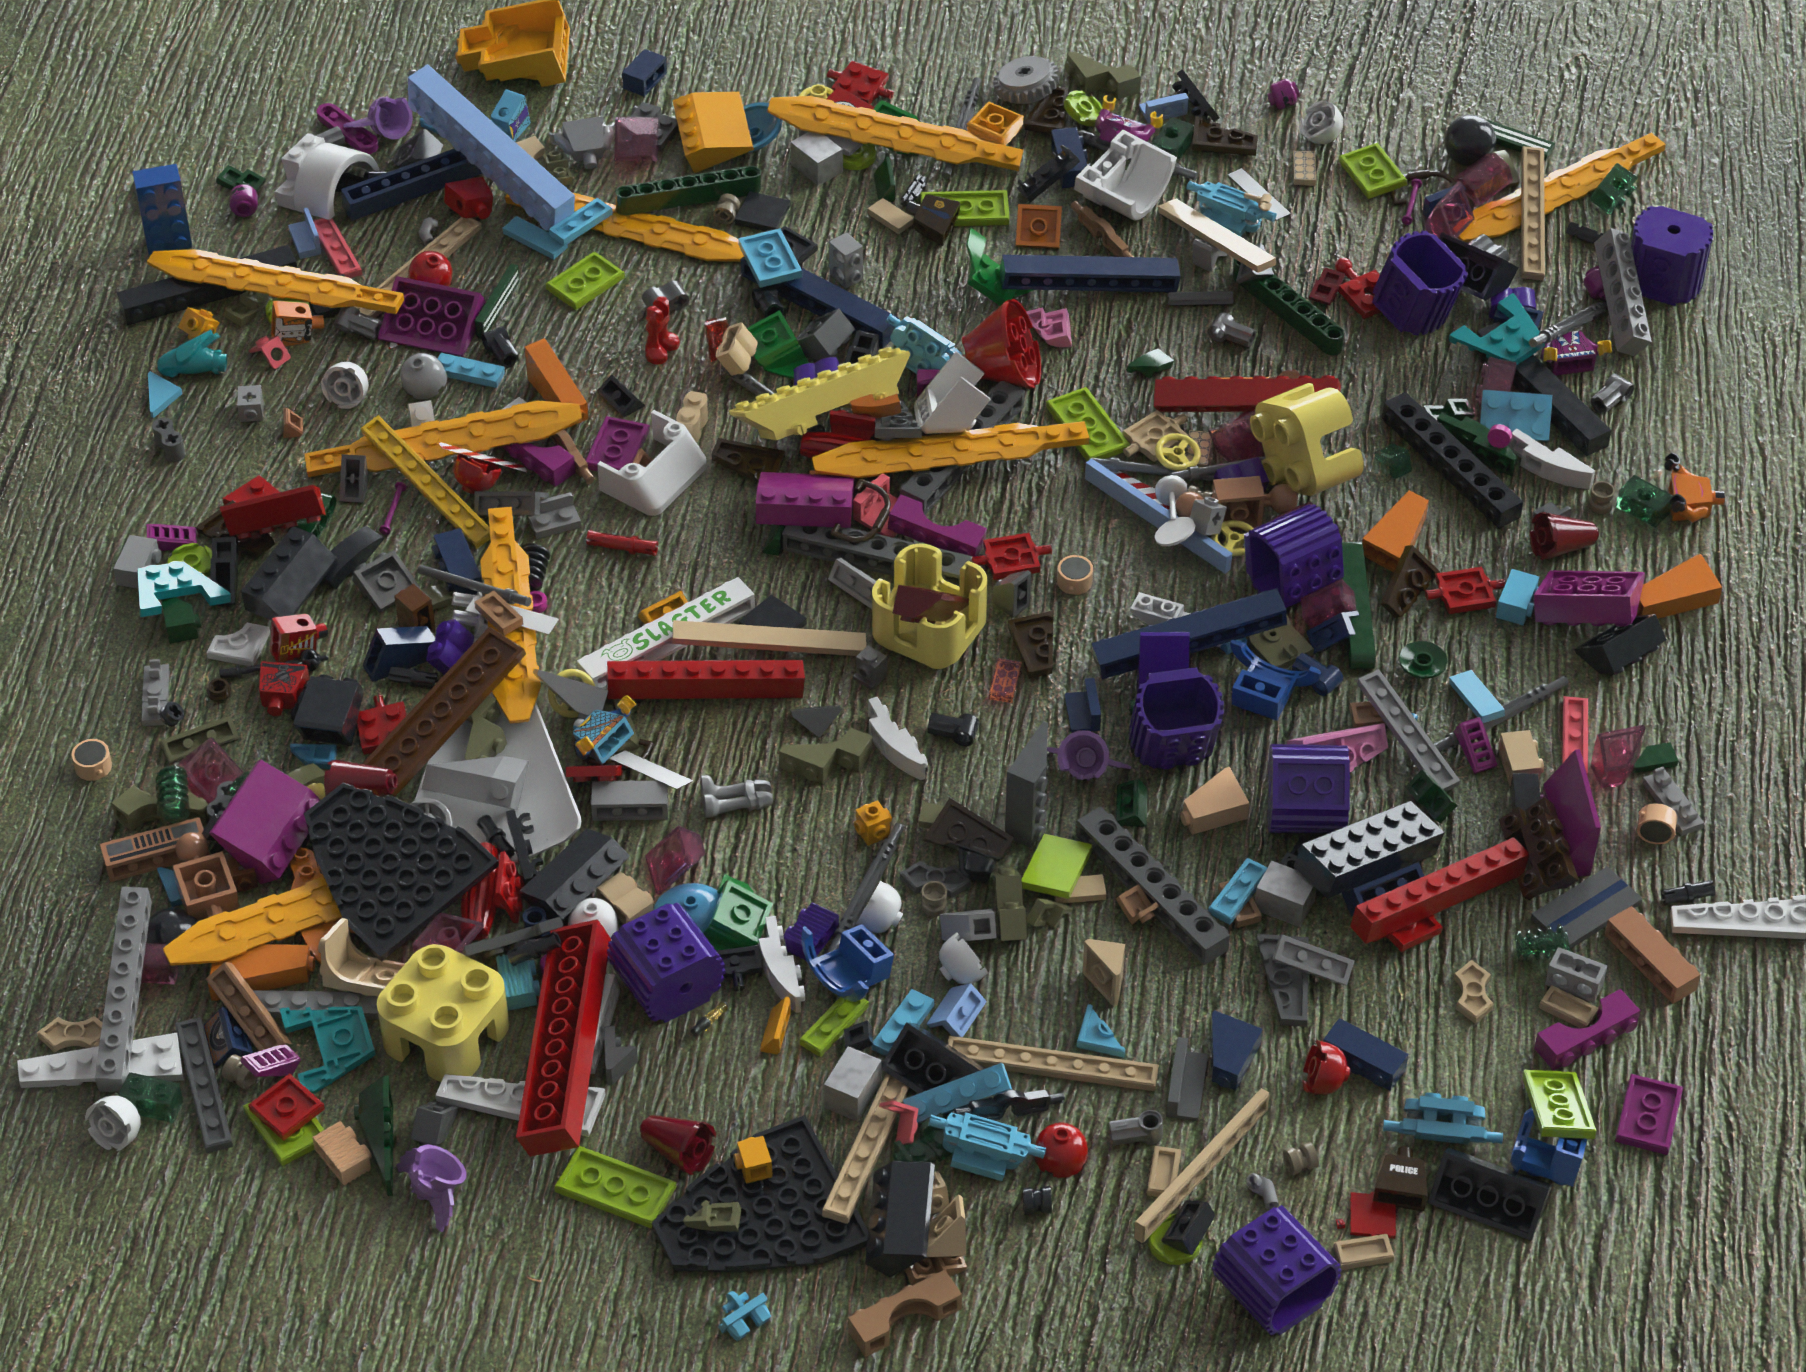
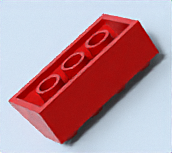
(273, 511)

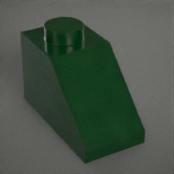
(180, 620)

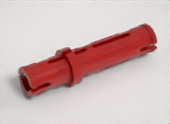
(631, 544)

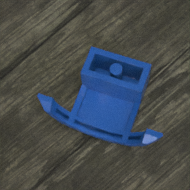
(1265, 686)
(851, 967)
(1542, 1159)

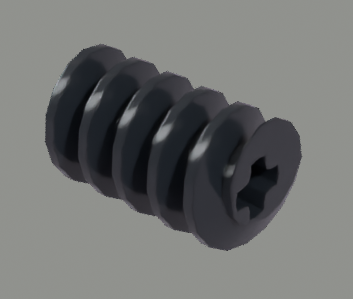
(538, 562)

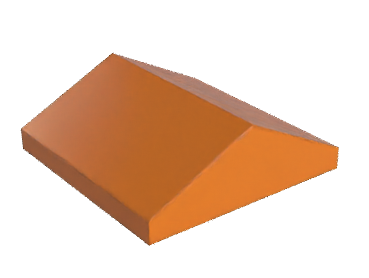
(1038, 226)

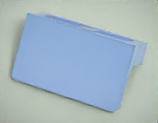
(1168, 106)
(305, 237)
(958, 1010)

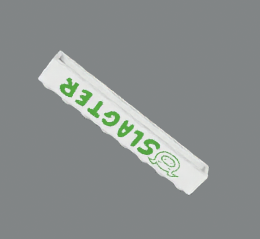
(654, 639)

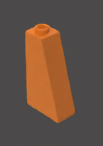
(551, 378)
(1396, 530)
(1680, 589)
(271, 966)

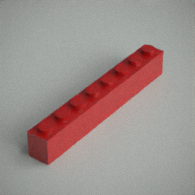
(1227, 394)
(705, 679)
(1439, 890)

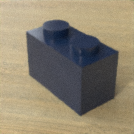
(644, 72)

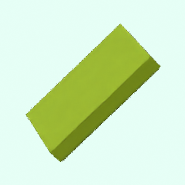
(1372, 170)
(585, 280)
(1056, 866)
(294, 1146)

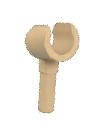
(1263, 202)

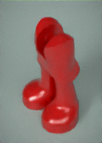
(658, 338)

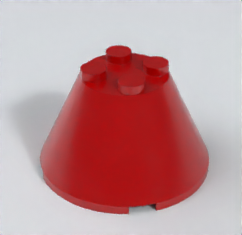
(1005, 347)

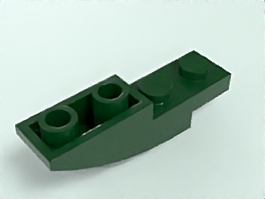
(1474, 437)

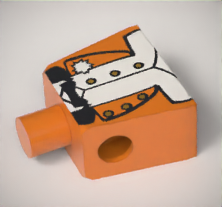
(293, 322)

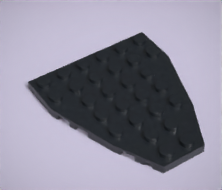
(391, 864)
(778, 1217)

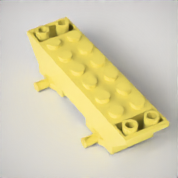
(794, 408)

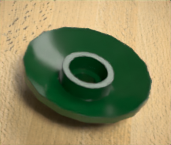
(1423, 659)

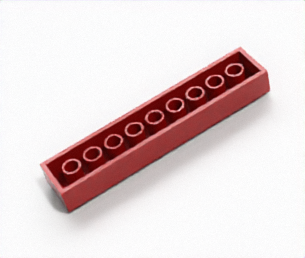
(564, 1040)

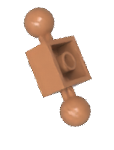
(1243, 500)
(203, 880)

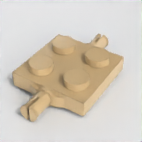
(1149, 430)

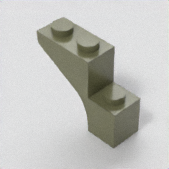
(1093, 76)
(485, 737)
(819, 760)
(138, 807)
(1009, 904)

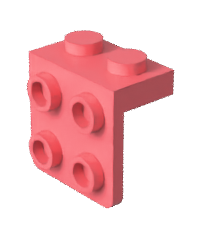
(869, 504)

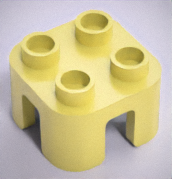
(1291, 436)
(929, 643)
(443, 1007)

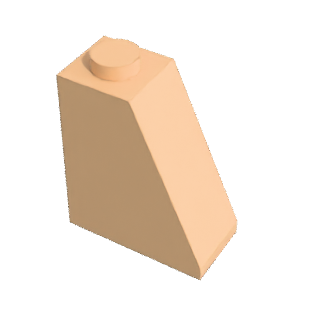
(1215, 804)

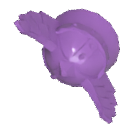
(387, 117)
(1084, 755)
(433, 1178)

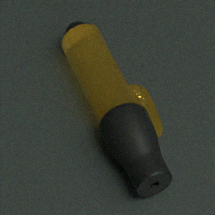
(707, 1021)

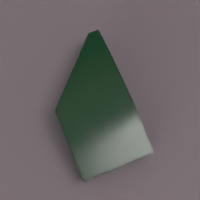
(1150, 362)

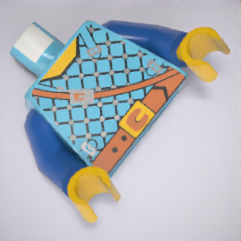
(603, 732)

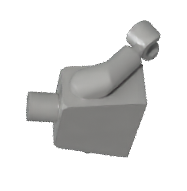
(584, 139)

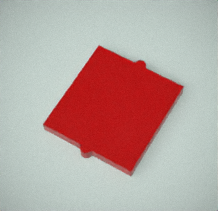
(1371, 1217)

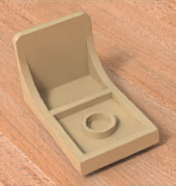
(348, 968)

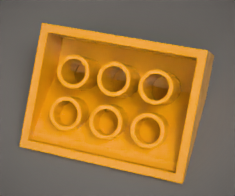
(712, 127)

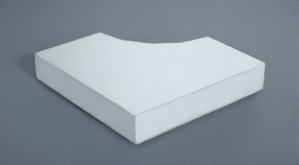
(240, 647)

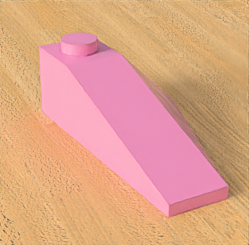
(1362, 742)

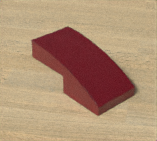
(1327, 286)

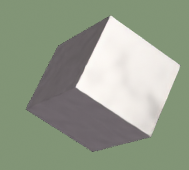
(816, 157)
(1285, 894)
(852, 1083)

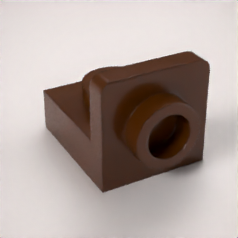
(243, 879)

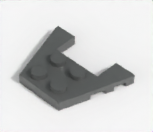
(496, 945)

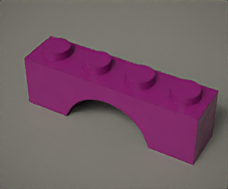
(550, 463)
(909, 520)
(1563, 1044)

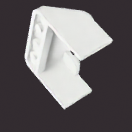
(951, 398)
(664, 478)

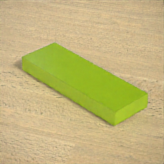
(832, 1025)

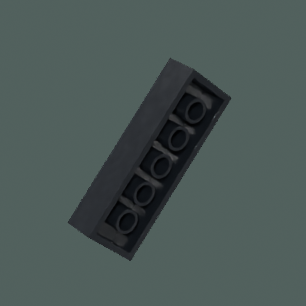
(1368, 849)

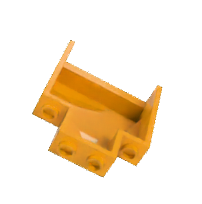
(518, 43)

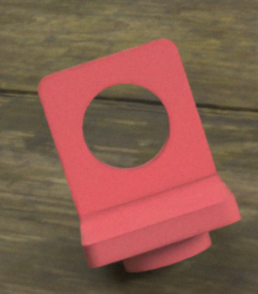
(266, 345)
(907, 1122)

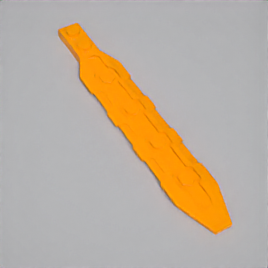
(894, 132)
(1560, 187)
(665, 232)
(276, 281)
(473, 432)
(946, 449)
(505, 567)
(254, 925)

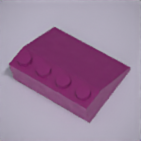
(432, 317)
(804, 499)
(1588, 597)
(1575, 808)
(265, 821)

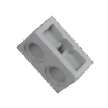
(846, 260)
(1576, 974)

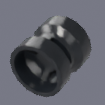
(1037, 1200)

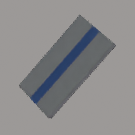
(1587, 906)

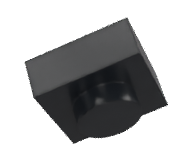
(859, 1036)

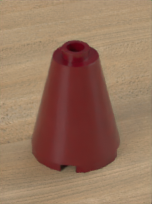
(1560, 535)
(376, 779)
(680, 1141)

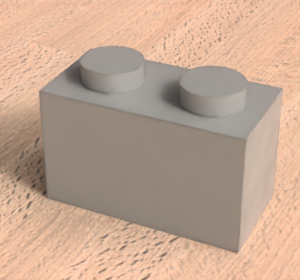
(136, 554)

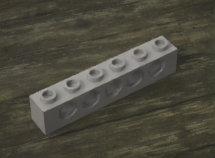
(1622, 292)

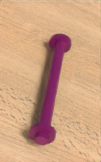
(1407, 219)
(400, 487)

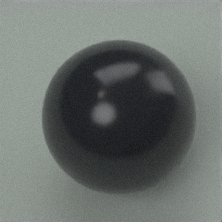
(1469, 139)
(168, 925)

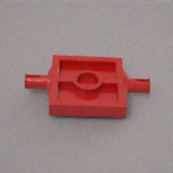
(862, 81)
(1011, 555)
(1465, 590)
(378, 723)
(1415, 933)

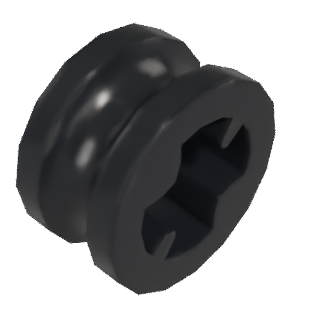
(171, 713)

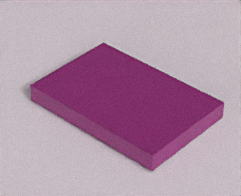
(617, 443)
(1649, 1114)

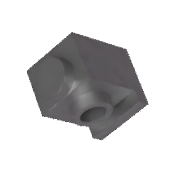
(870, 667)

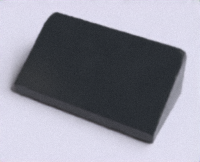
(620, 396)
(1189, 1226)

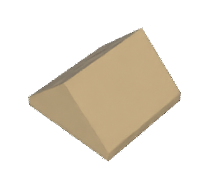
(1104, 967)
(948, 1231)

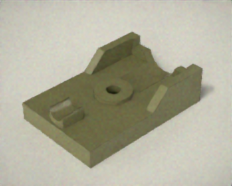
(1279, 649)

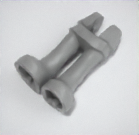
(755, 796)

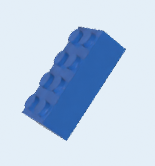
(162, 208)

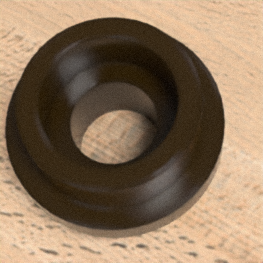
(219, 690)

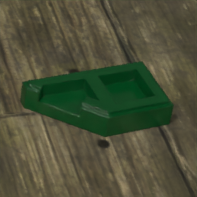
(1655, 757)

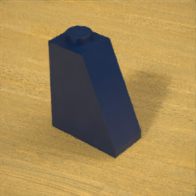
(397, 648)
(1232, 1049)

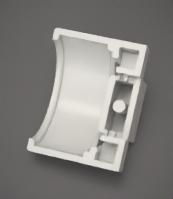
(314, 172)
(1131, 190)

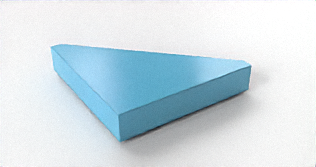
(161, 393)
(1097, 1036)

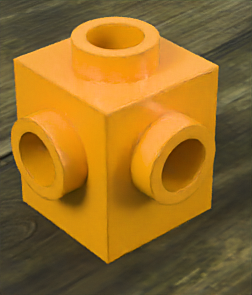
(197, 322)
(872, 822)

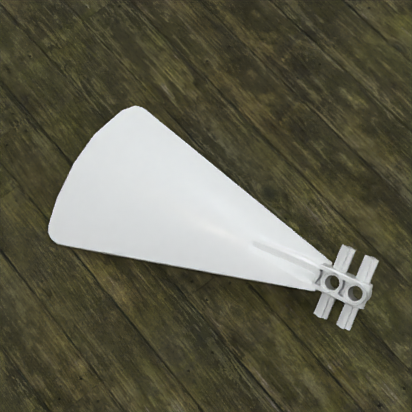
(545, 786)

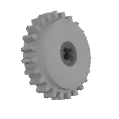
(1026, 80)

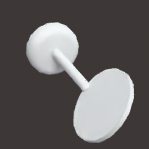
(1177, 529)

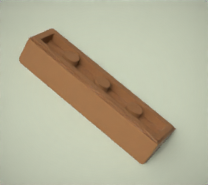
(246, 1007)

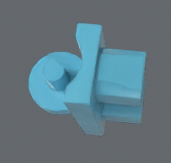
(734, 1322)

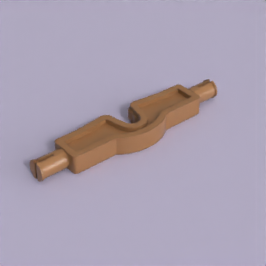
(1098, 227)
(565, 441)

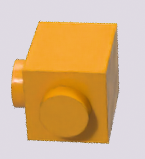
(753, 1159)

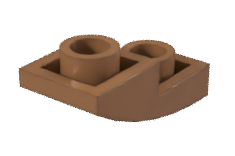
(929, 1265)

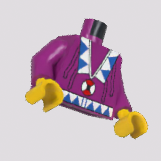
(1111, 124)
(1573, 353)

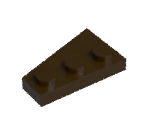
(1220, 140)
(747, 458)
(1408, 580)
(1034, 642)

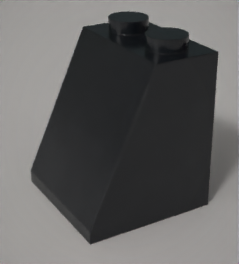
(329, 710)

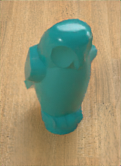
(193, 357)

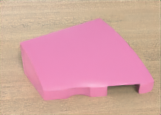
(1052, 326)

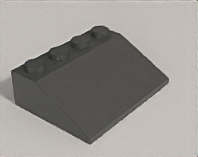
(1027, 791)

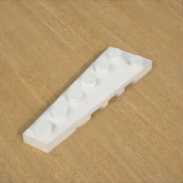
(1754, 919)
(150, 1057)
(503, 1098)

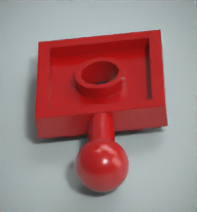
(1355, 289)

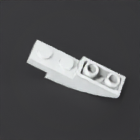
(1553, 466)
(1156, 610)
(895, 743)
(779, 967)

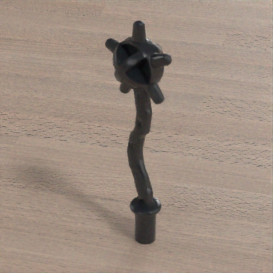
(308, 657)

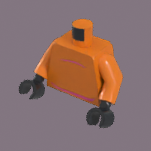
(1691, 493)

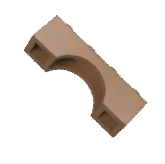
(934, 1297)

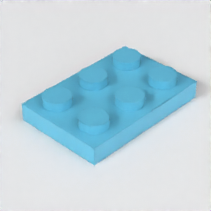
(770, 257)
(1518, 411)

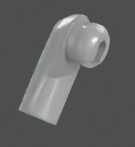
(427, 226)
(1264, 1188)

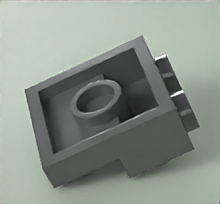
(666, 125)
(383, 579)

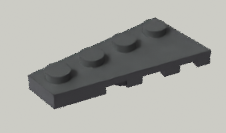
(897, 426)
(1286, 983)

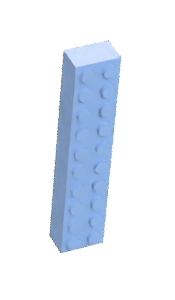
(489, 148)

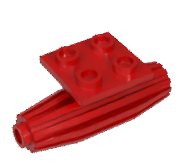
(844, 429)
(494, 891)

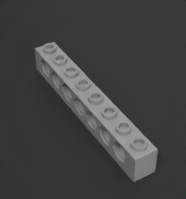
(123, 989)

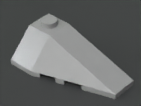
(483, 780)

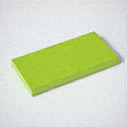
(978, 207)
(1081, 406)
(1559, 1104)
(615, 1186)

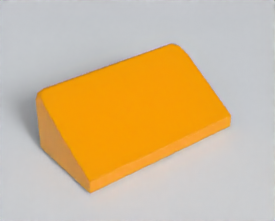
(662, 607)
(776, 1027)

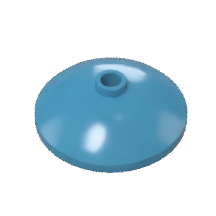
(761, 124)
(700, 896)

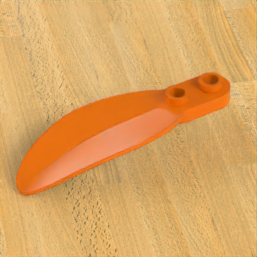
(305, 869)

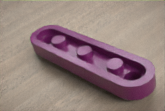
(357, 137)

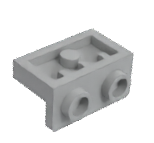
(555, 517)

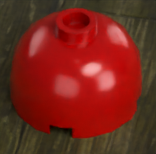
(431, 268)
(475, 473)
(1325, 1069)
(1064, 1151)

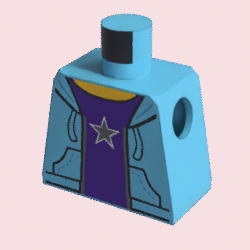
(511, 114)

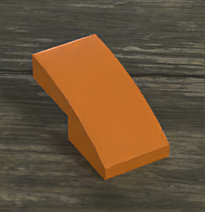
(880, 408)

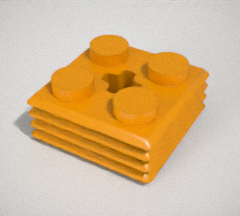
(995, 124)

